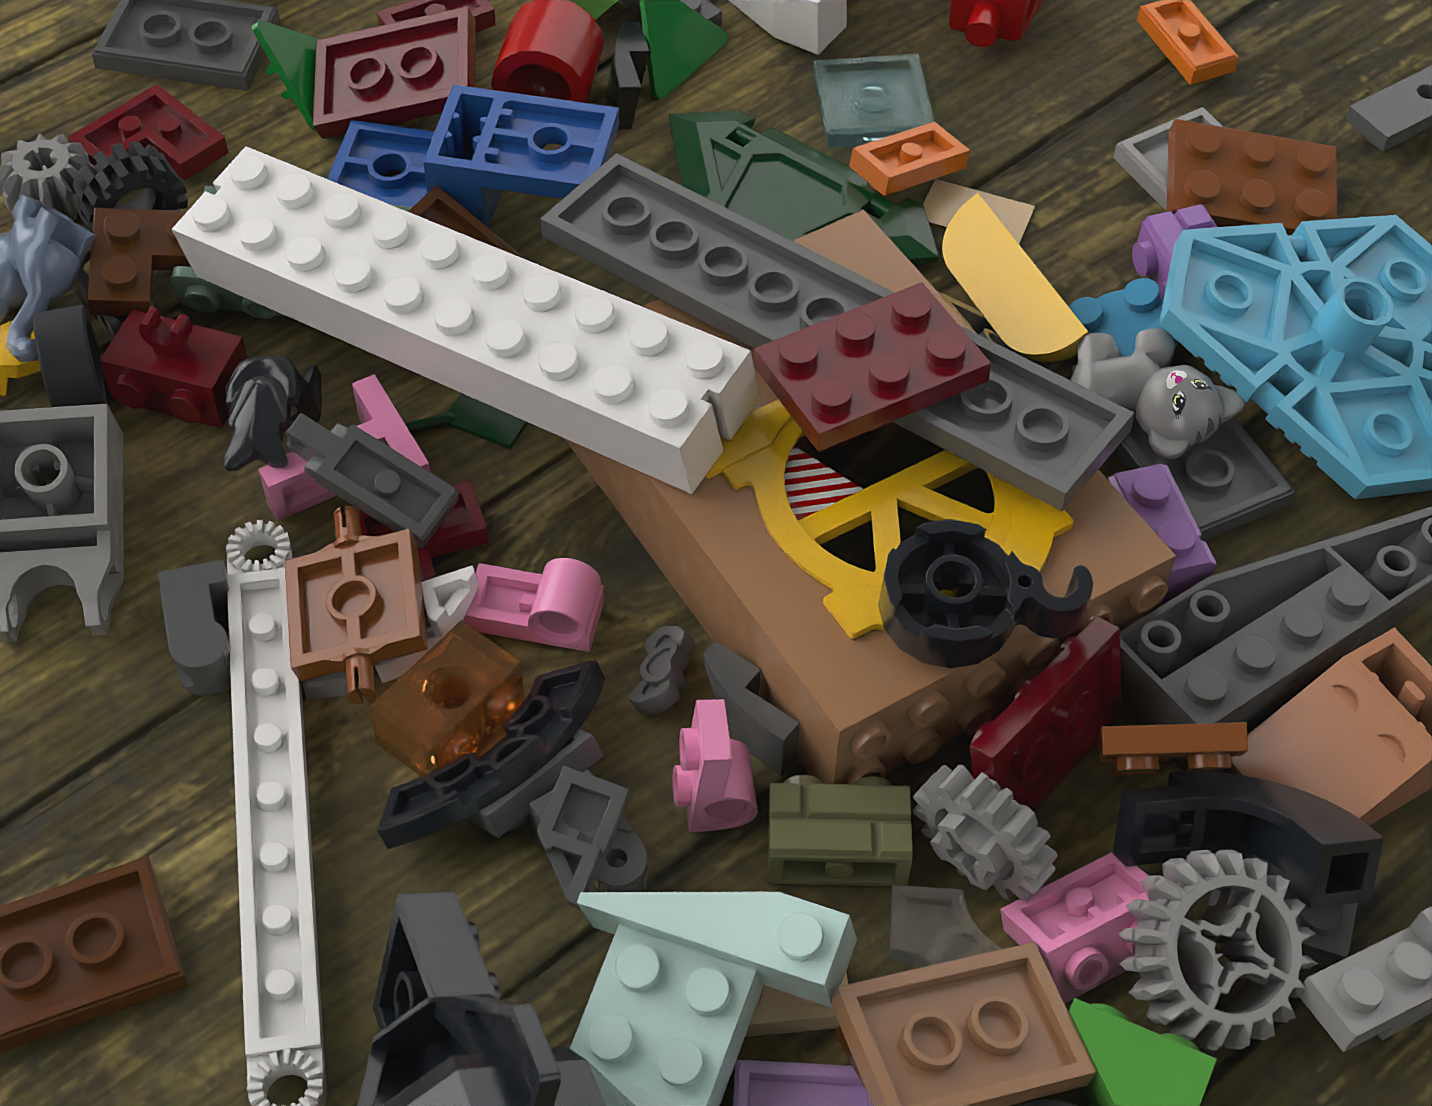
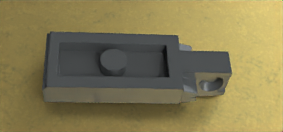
(373, 477)

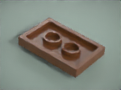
(1250, 176)

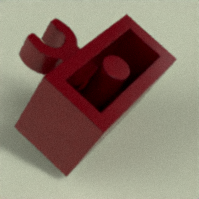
(172, 367)

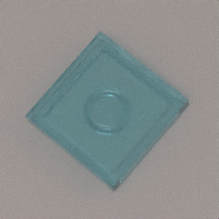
(870, 98)

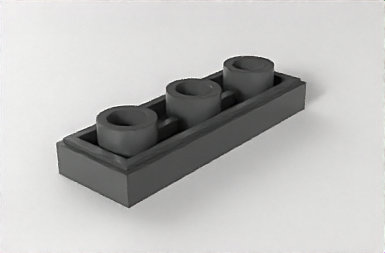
(1395, 111)

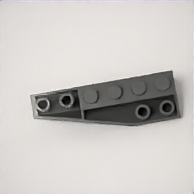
(1273, 626)

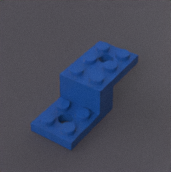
(478, 149)

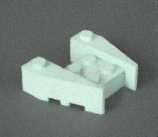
(689, 979)

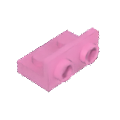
(1079, 923)

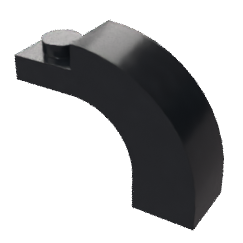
(1299, 835)

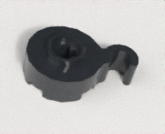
(988, 590)

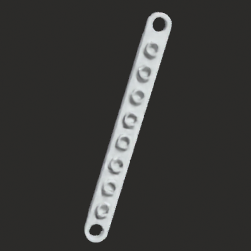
(272, 827)

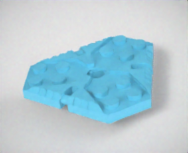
(1321, 336)

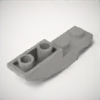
(1375, 988)

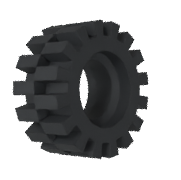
(124, 173)

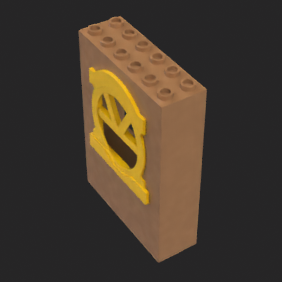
(815, 620)

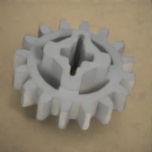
(984, 832)

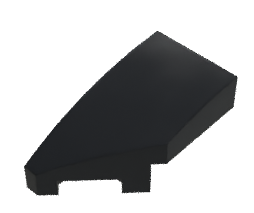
(627, 72)

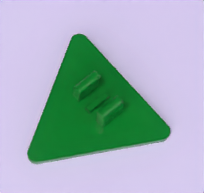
(677, 42)
(294, 61)

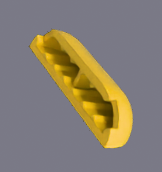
(1009, 286)

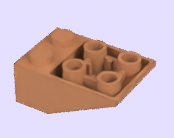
(1353, 732)

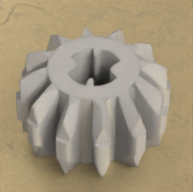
(43, 172)

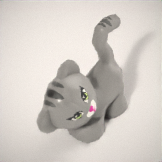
(1171, 403)

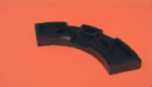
(533, 736)

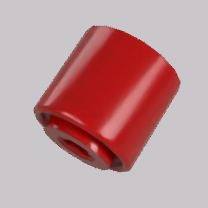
(549, 52)

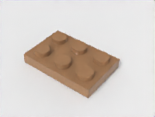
(963, 1033)

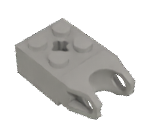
(64, 528)

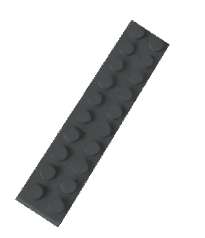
(762, 287)

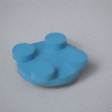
(1122, 313)

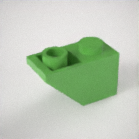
(1137, 1063)

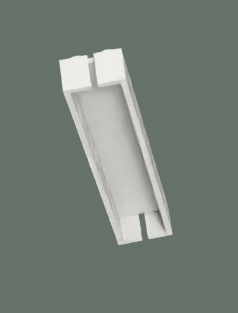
(473, 317)

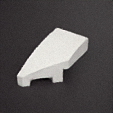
(445, 604)

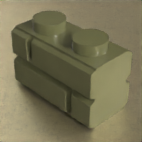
(839, 832)

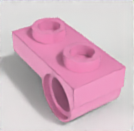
(540, 608)
(713, 773)

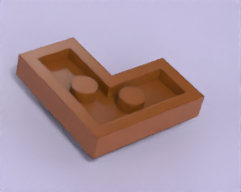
(1141, 748)

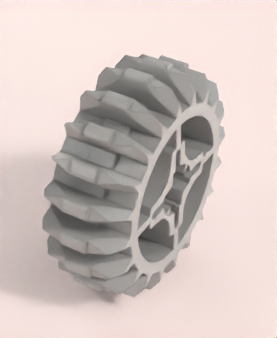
(1253, 932)

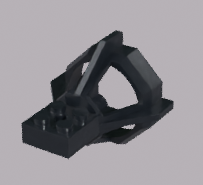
(451, 1035)

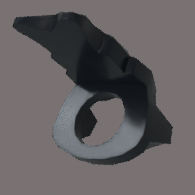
(260, 408)

